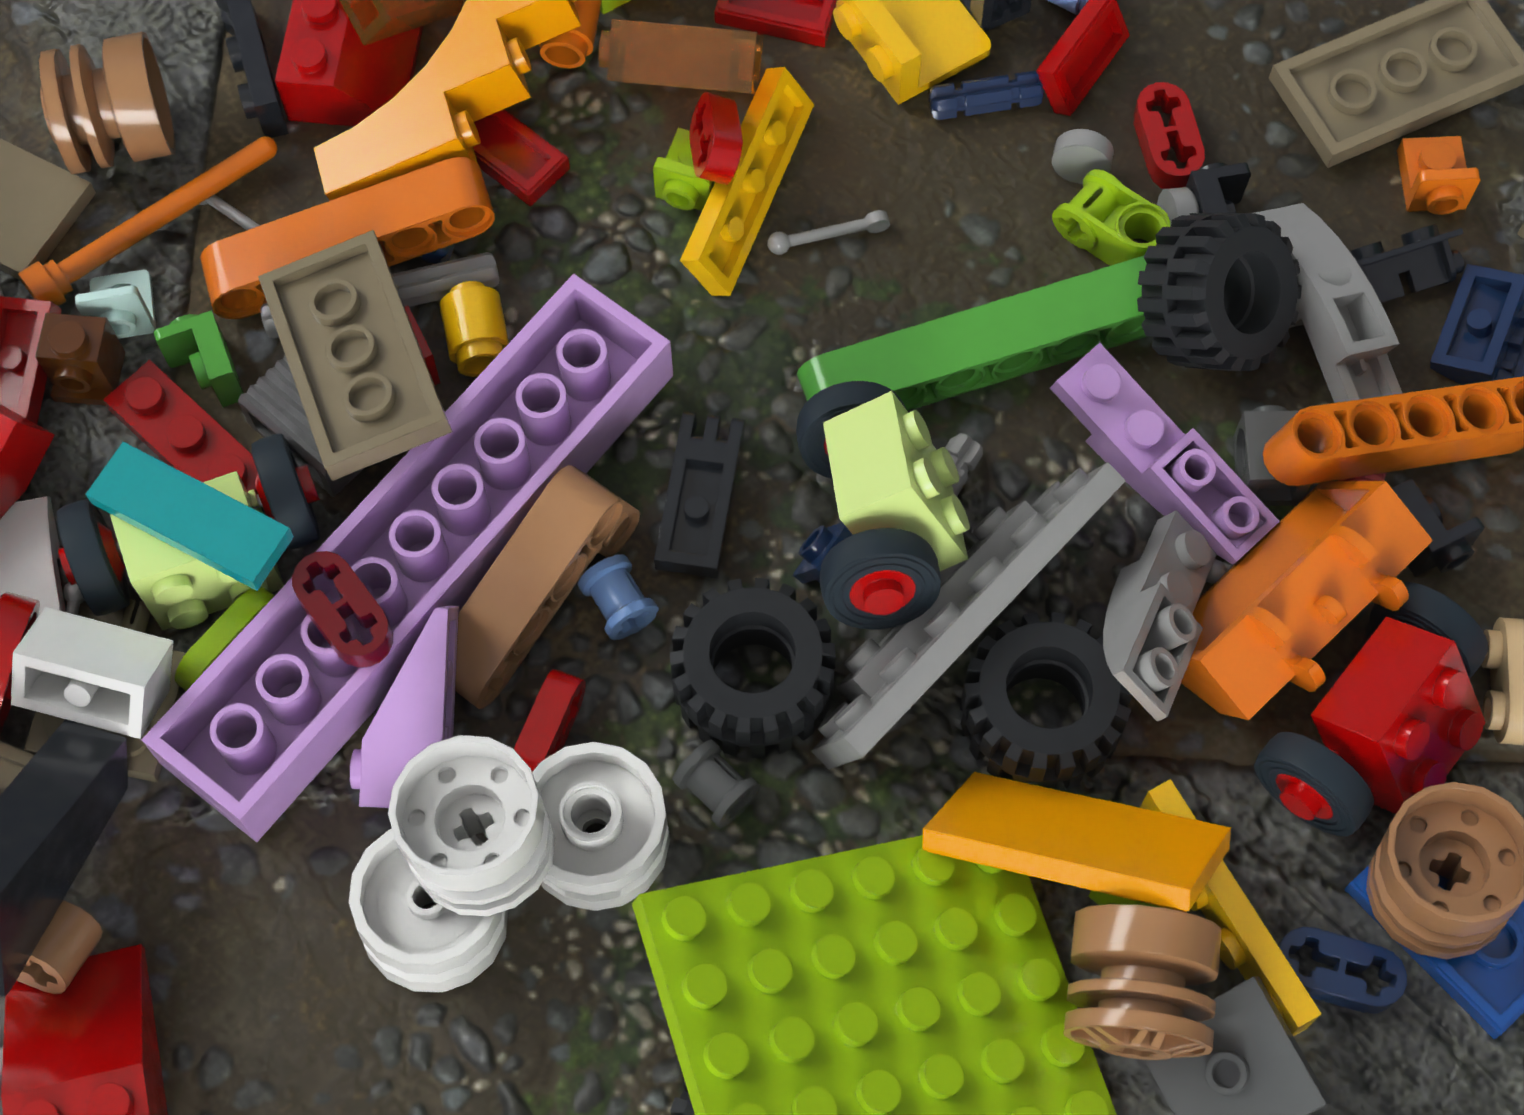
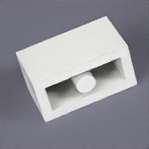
(91, 672)

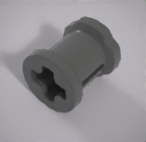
(716, 783)

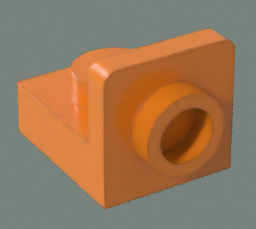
(1436, 174)

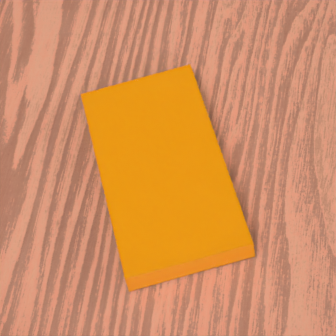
(1078, 840)

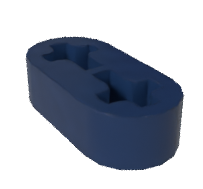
(1349, 955)

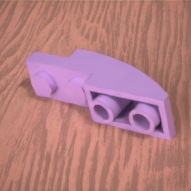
(1159, 459)

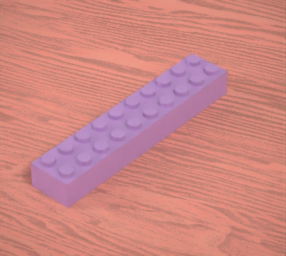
(419, 541)

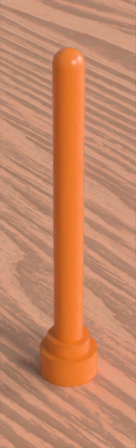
(54, 280)

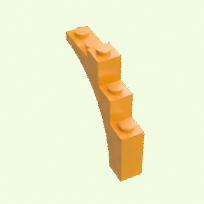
(434, 115)

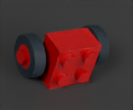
(1387, 721)

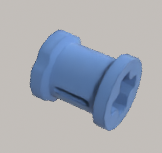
(618, 596)

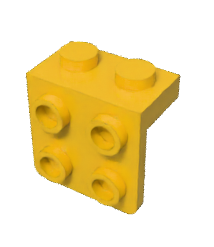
(912, 41)

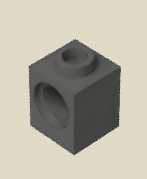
(1249, 441)

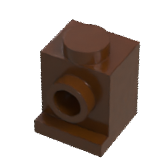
(80, 357)

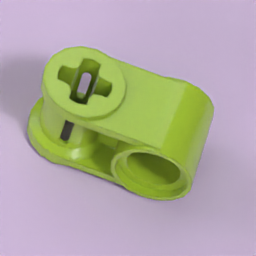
(1108, 217)

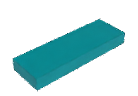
(190, 515)

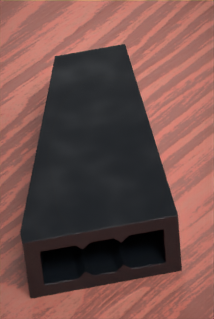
(49, 829)

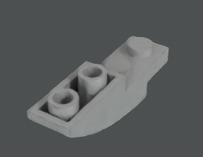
(1338, 309)
(1150, 613)

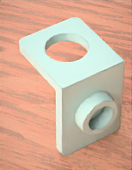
(124, 300)

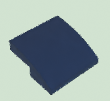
(1483, 328)

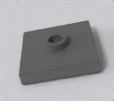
(1251, 1066)

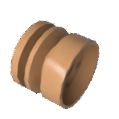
(106, 103)
(1470, 841)
(1143, 965)

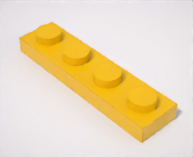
(738, 209)
(1243, 934)

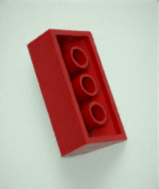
(328, 71)

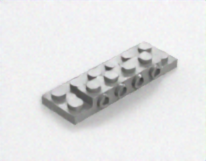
(972, 594)

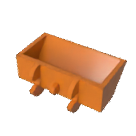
(1300, 592)

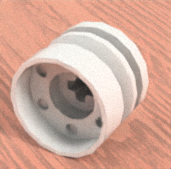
(466, 790)

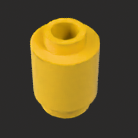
(473, 326)

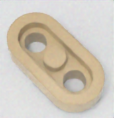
(1505, 701)

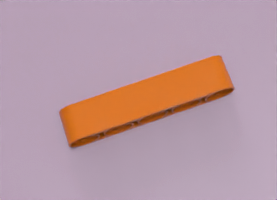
(407, 214)
(1398, 432)

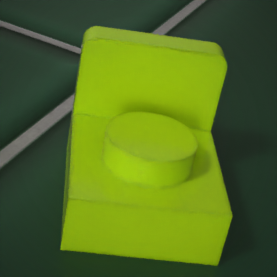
(676, 178)

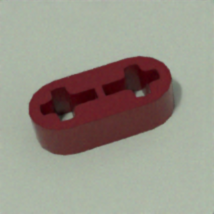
(354, 600)

